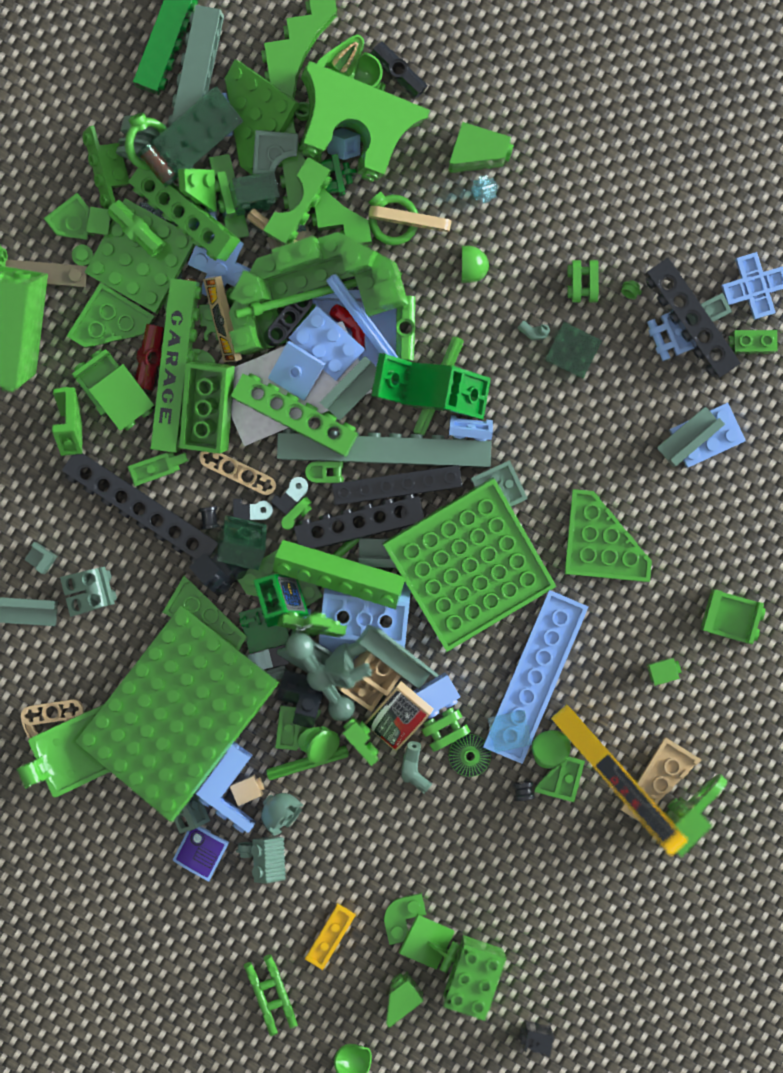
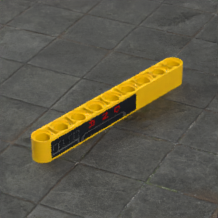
(619, 780)

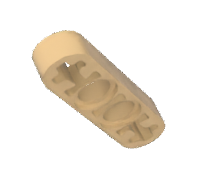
(409, 218)
(236, 475)

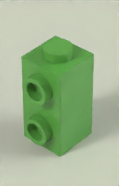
(753, 341)

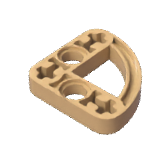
(28, 725)

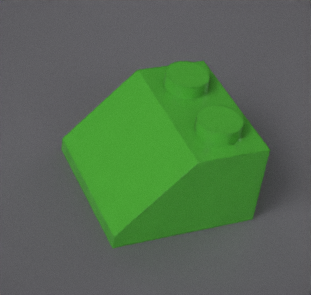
(403, 997)

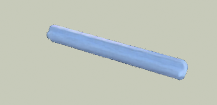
(359, 315)

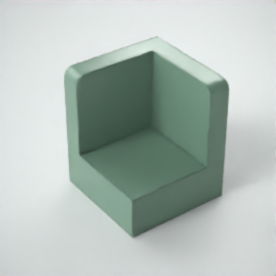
(40, 558)

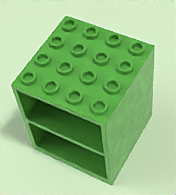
(20, 324)

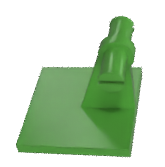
(428, 943)

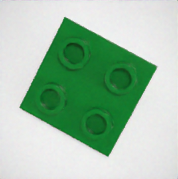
(257, 633)

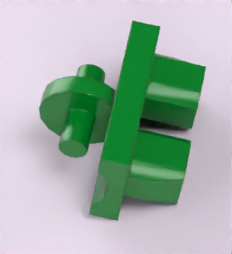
(337, 185)

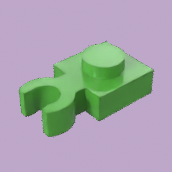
(206, 320)

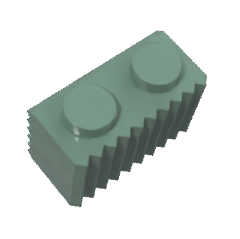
(268, 859)

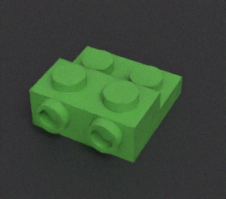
(358, 735)

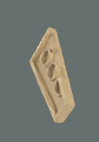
(664, 771)

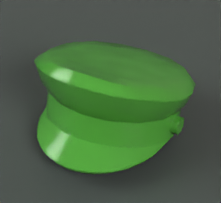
(319, 743)
(551, 749)

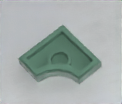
(272, 148)

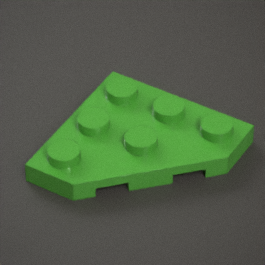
(109, 319)
(309, 591)

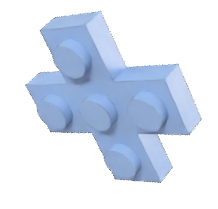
(228, 270)
(754, 286)

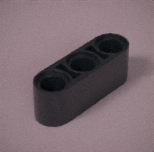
(281, 326)

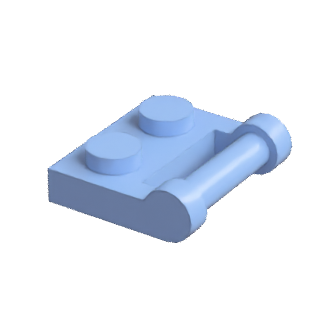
(470, 428)

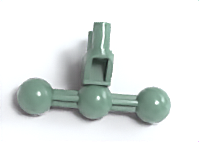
(337, 670)

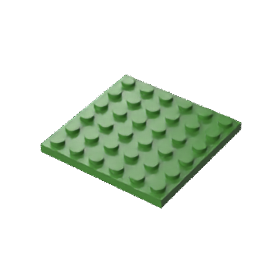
(469, 564)

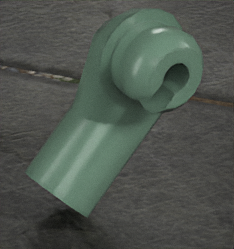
(534, 333)

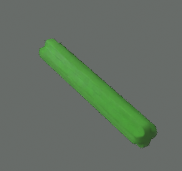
(303, 764)

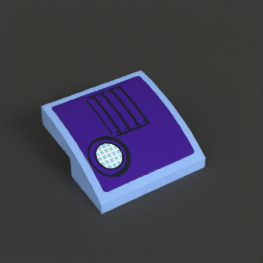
(200, 852)

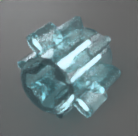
(484, 189)

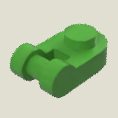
(317, 472)
(301, 508)

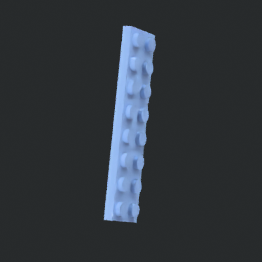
(541, 665)

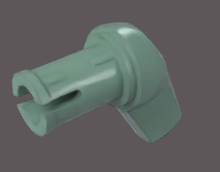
(409, 768)

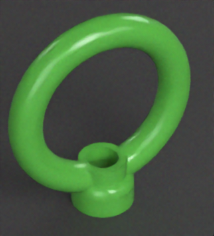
(138, 123)
(382, 201)

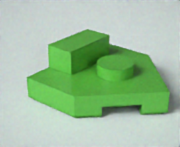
(70, 218)

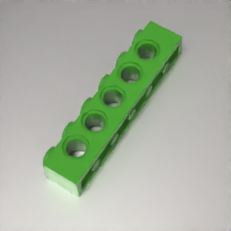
(224, 240)
(340, 445)

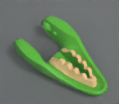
(345, 56)

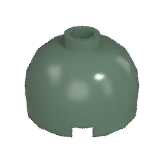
(280, 811)

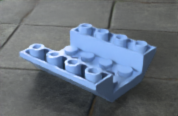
(361, 614)

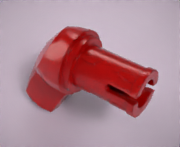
(340, 314)

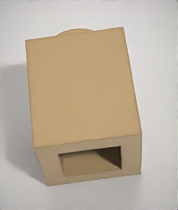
(247, 789)

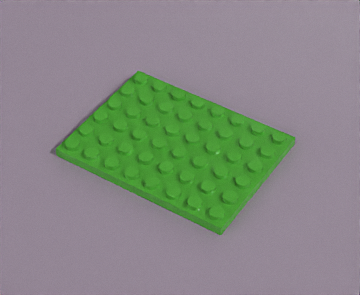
(176, 713)

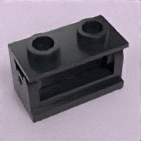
(537, 1038)

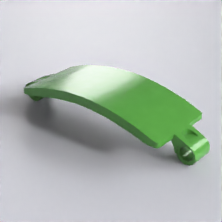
(60, 758)

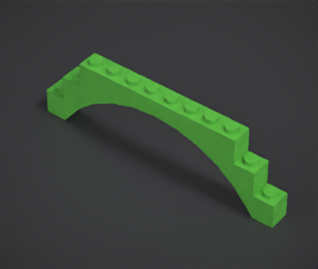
(284, 66)

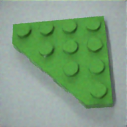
(259, 106)
(600, 543)

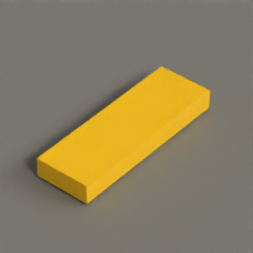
(330, 936)

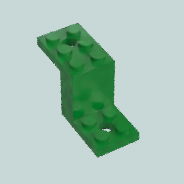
(431, 386)

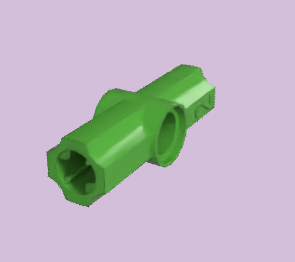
(136, 228)
(406, 342)

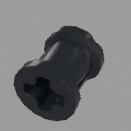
(209, 518)

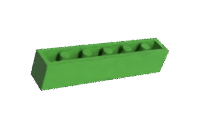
(338, 574)

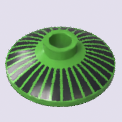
(458, 752)

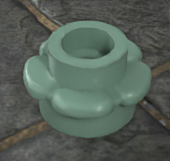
(244, 849)

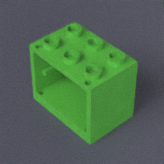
(474, 977)

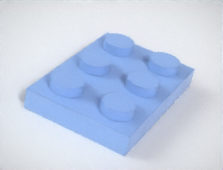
(327, 342)
(723, 439)

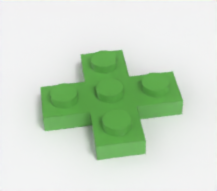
(312, 625)

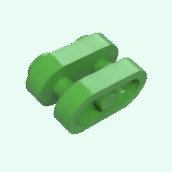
(575, 271)
(433, 726)

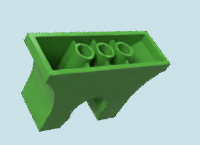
(372, 113)

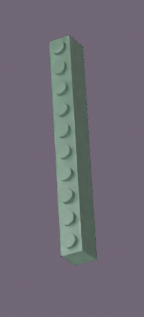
(389, 450)

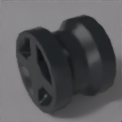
(523, 791)

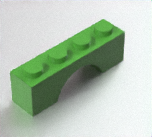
(283, 226)

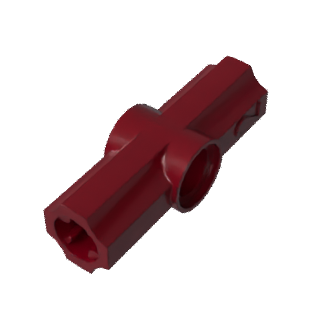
(151, 344)

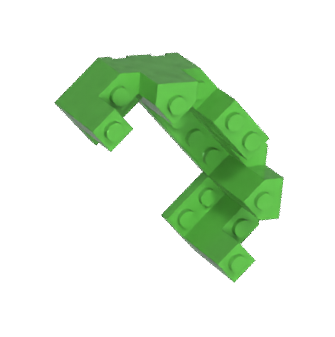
(306, 267)

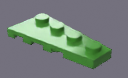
(200, 606)

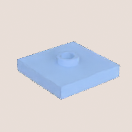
(296, 370)

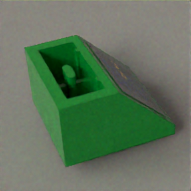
(279, 595)

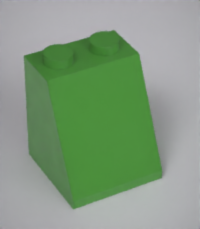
(479, 149)

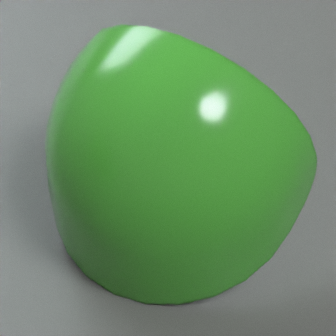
(369, 70)
(474, 264)
(353, 1059)

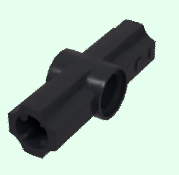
(408, 79)

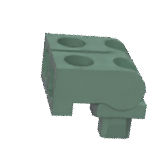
(96, 588)

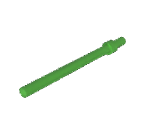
(258, 308)

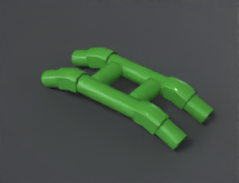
(283, 1000)

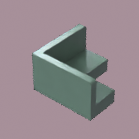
(507, 481)

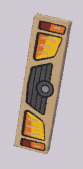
(221, 317)

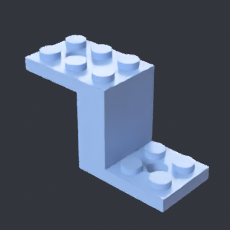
(219, 781)

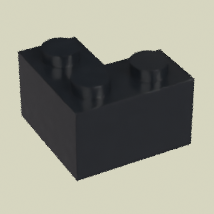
(216, 574)
(296, 690)

